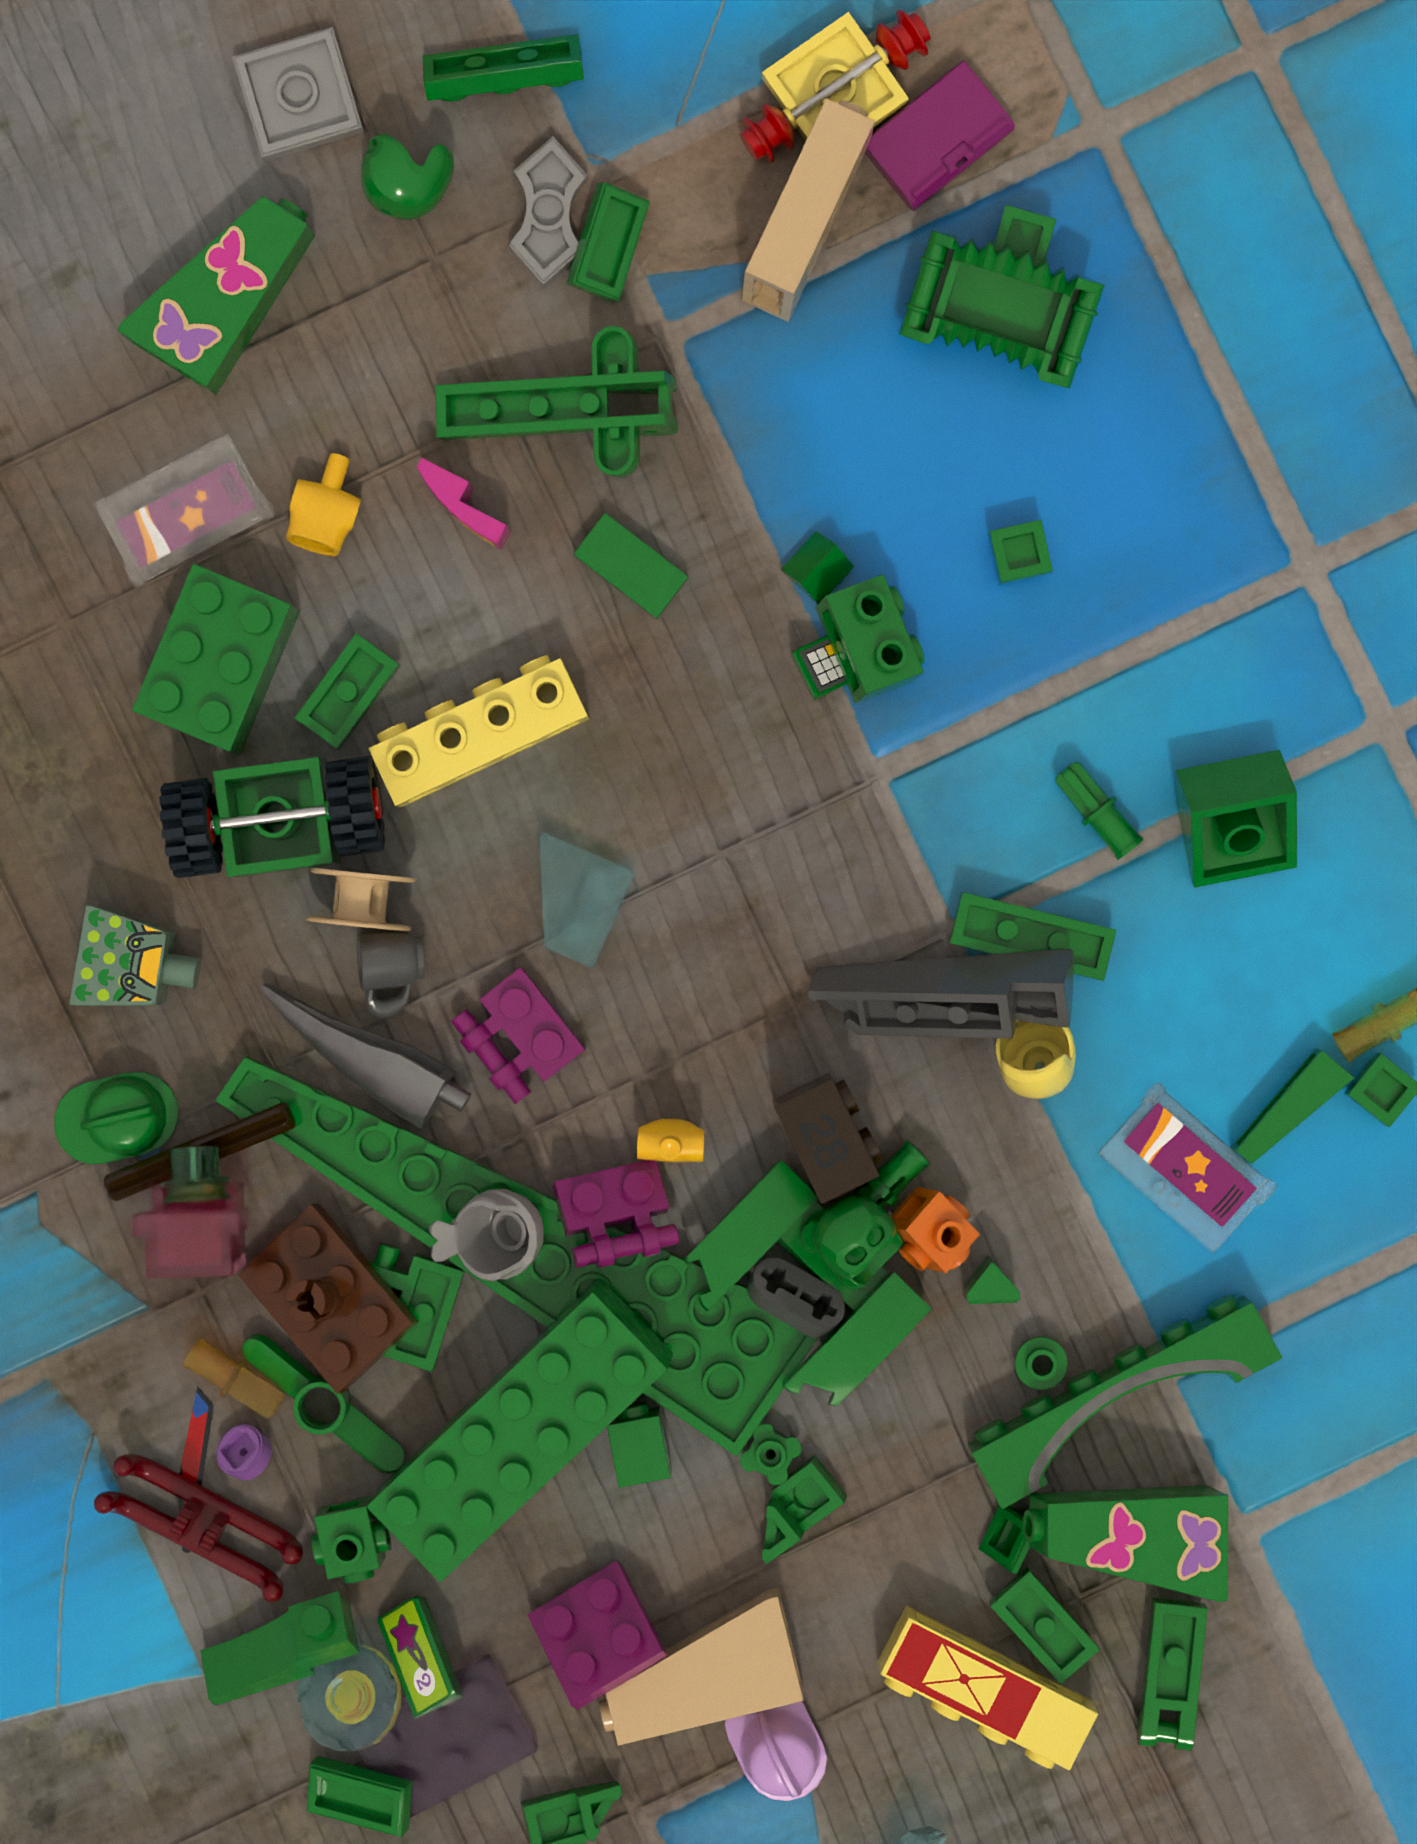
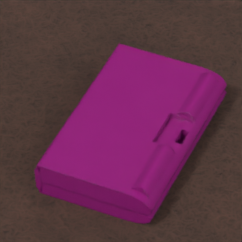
(938, 135)

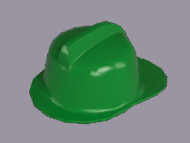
(116, 1118)

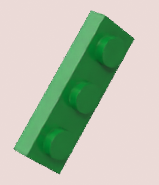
(502, 68)
(1010, 928)

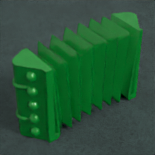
(1002, 304)

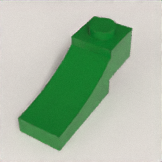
(281, 1650)

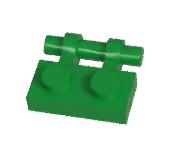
(429, 1294)

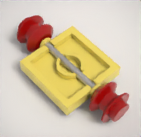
(838, 67)

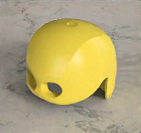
(1035, 1047)

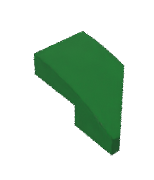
(798, 1505)
(569, 1814)

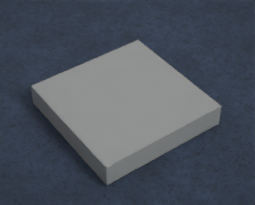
(298, 94)

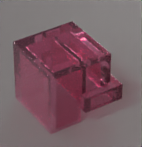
(193, 1237)

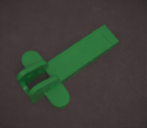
(566, 405)

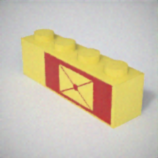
(987, 1689)

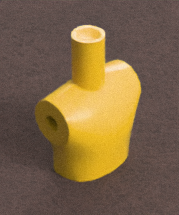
(321, 511)
(670, 1141)

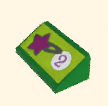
(419, 1656)

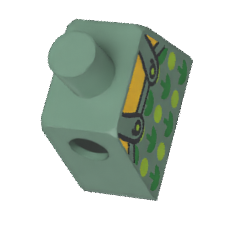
(127, 961)

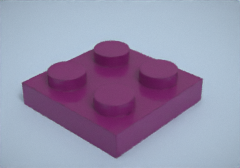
(597, 1635)

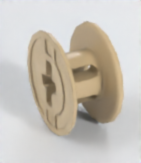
(360, 900)

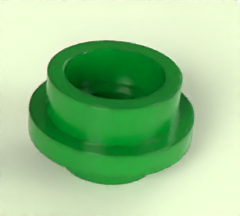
(1029, 1351)

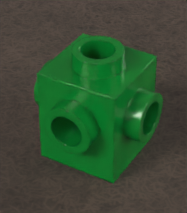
(351, 1522)

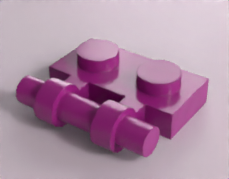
(530, 1024)
(610, 1199)

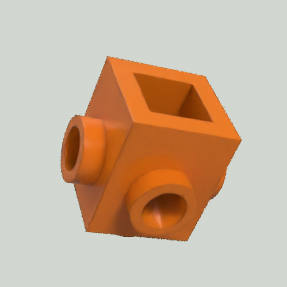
(934, 1230)

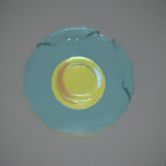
(351, 1700)

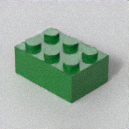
(216, 659)

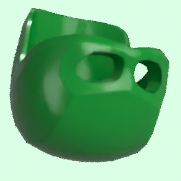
(398, 184)
(856, 1238)

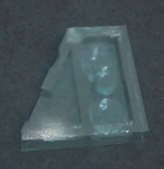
(579, 898)

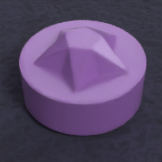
(244, 1452)

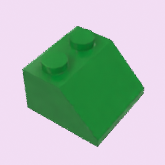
(1238, 818)

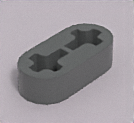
(796, 1297)

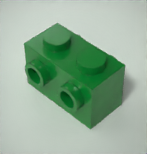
(871, 638)

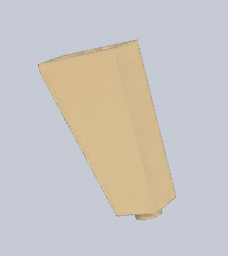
(807, 209)
(711, 1676)

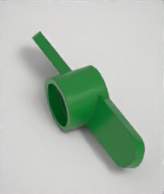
(349, 1426)

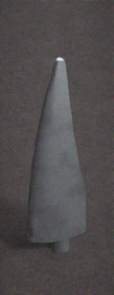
(385, 1069)

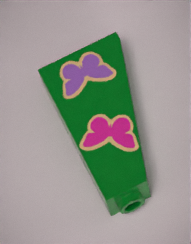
(222, 295)
(1141, 1534)

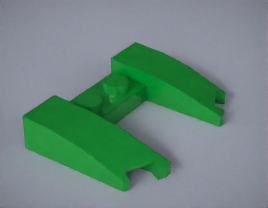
(787, 1211)

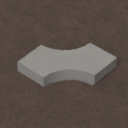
(550, 187)

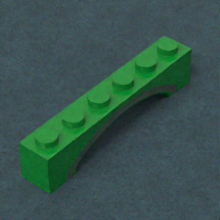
(1223, 1341)

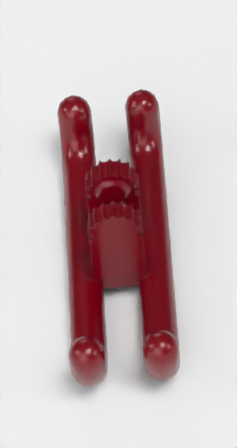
(201, 1522)

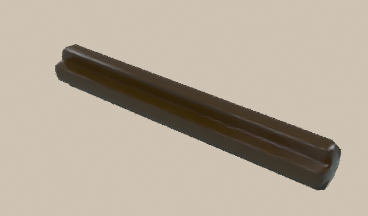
(228, 1138)

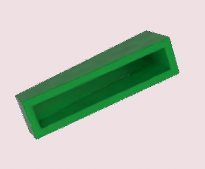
(1300, 1096)

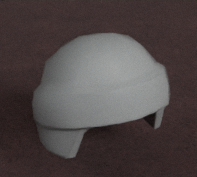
(492, 1234)

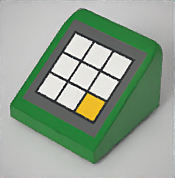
(819, 668)

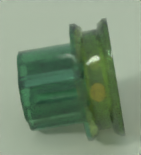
(195, 1176)

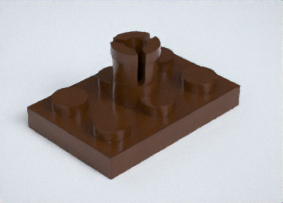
(328, 1298)

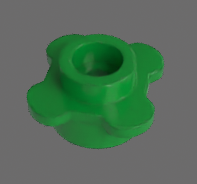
(776, 1468)

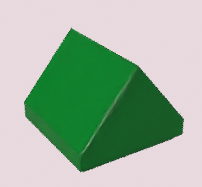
(817, 567)
(990, 1286)
(1006, 1539)

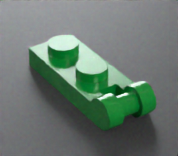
(1172, 1672)

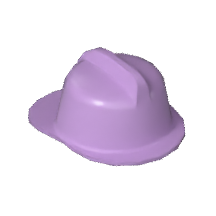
(779, 1751)

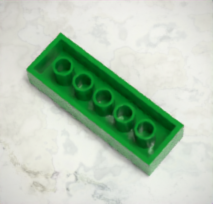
(520, 1430)

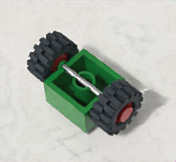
(273, 817)

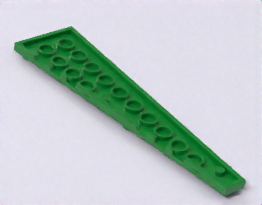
(724, 1359)

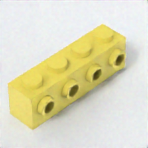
(478, 732)

